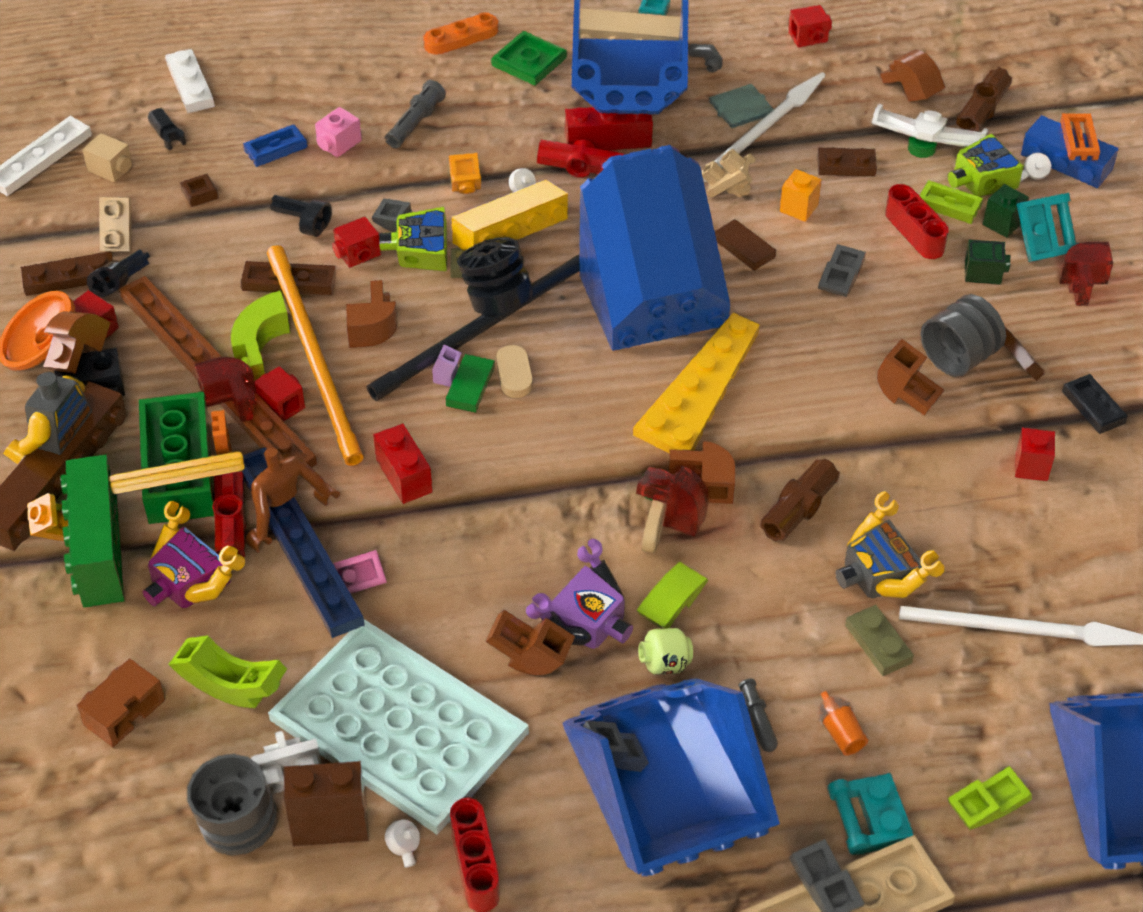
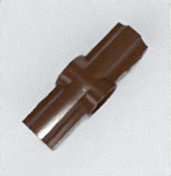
(984, 100)
(799, 500)

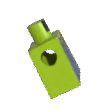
(985, 167)
(419, 240)

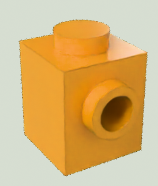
(800, 195)

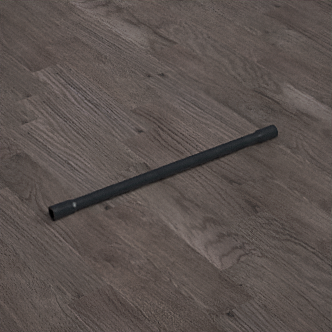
(393, 379)

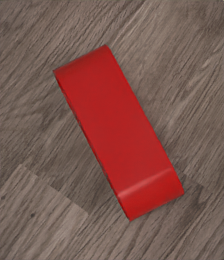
(916, 221)
(479, 869)

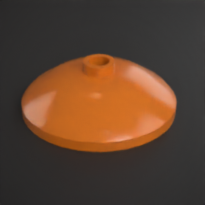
(24, 339)

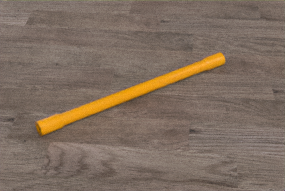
(345, 437)

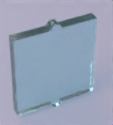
(741, 105)

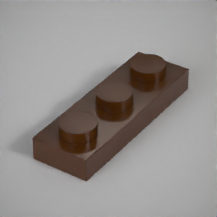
(62, 273)
(308, 278)

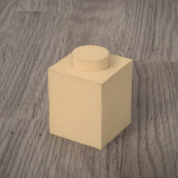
(107, 157)

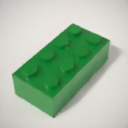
(173, 432)
(92, 532)

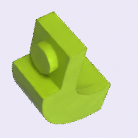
(256, 327)
(224, 675)

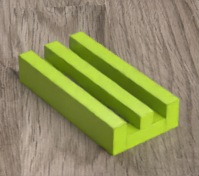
(951, 201)

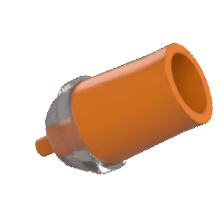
(842, 724)

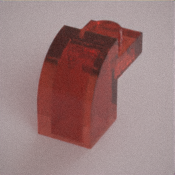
(1084, 266)
(227, 380)
(683, 493)

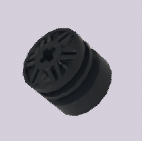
(495, 275)

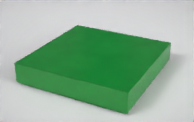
(529, 58)

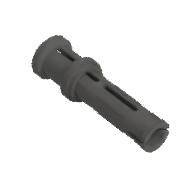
(421, 106)

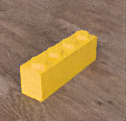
(511, 215)

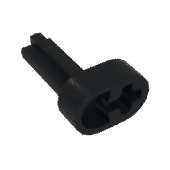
(313, 215)
(117, 272)

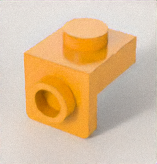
(465, 173)
(46, 518)

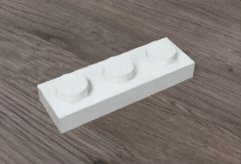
(189, 81)

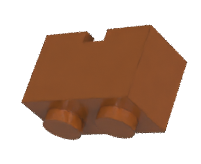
(119, 700)

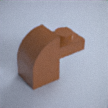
(917, 74)
(372, 322)
(71, 335)
(901, 378)
(712, 465)
(531, 649)

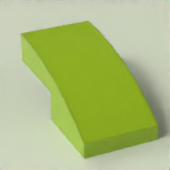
(671, 595)
(990, 800)

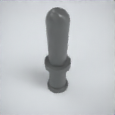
(760, 720)

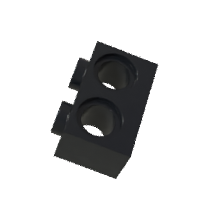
(99, 368)

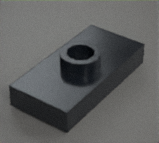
(1094, 403)

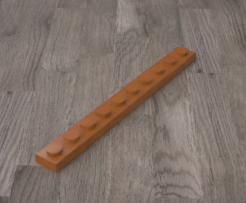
(191, 348)

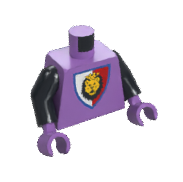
(588, 605)

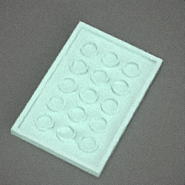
(405, 719)

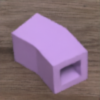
(446, 366)

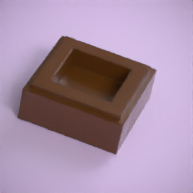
(199, 190)

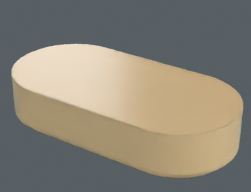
(514, 371)
(654, 527)

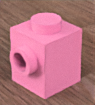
(338, 132)

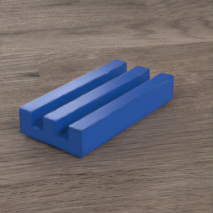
(275, 145)

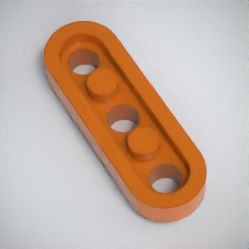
(461, 33)

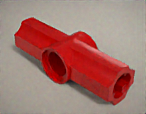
(577, 159)
(229, 512)

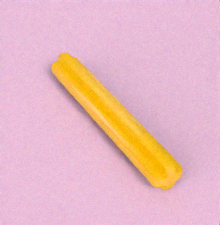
(176, 472)

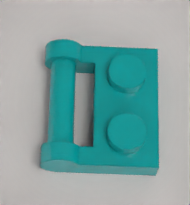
(1040, 230)
(881, 810)

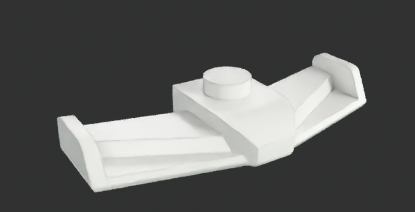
(926, 127)

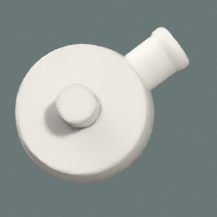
(1036, 167)
(521, 179)
(402, 839)

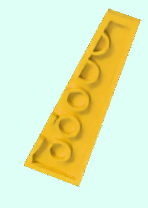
(690, 400)

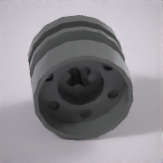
(963, 335)
(232, 804)

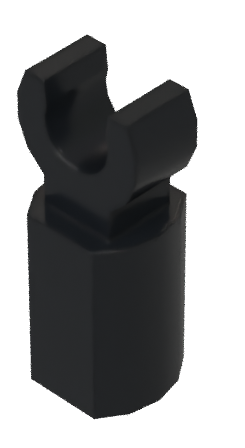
(165, 127)

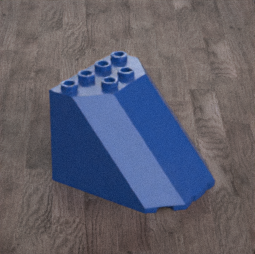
(630, 73)
(650, 249)
(1104, 767)
(700, 779)

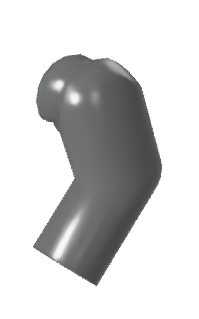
(709, 53)

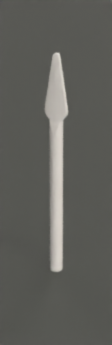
(795, 98)
(1092, 634)

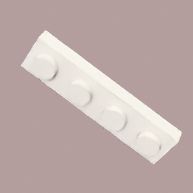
(42, 154)

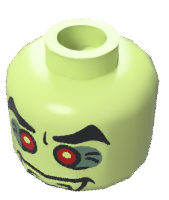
(666, 651)

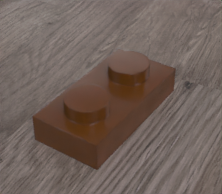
(846, 161)

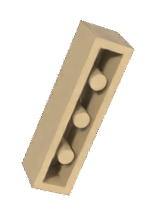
(628, 26)

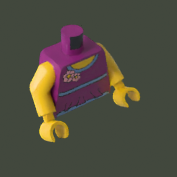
(185, 566)

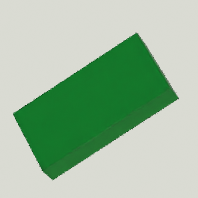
(470, 383)

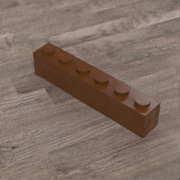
(41, 470)

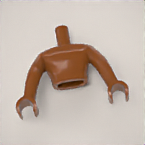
(277, 486)

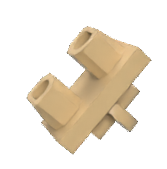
(732, 178)
(115, 224)

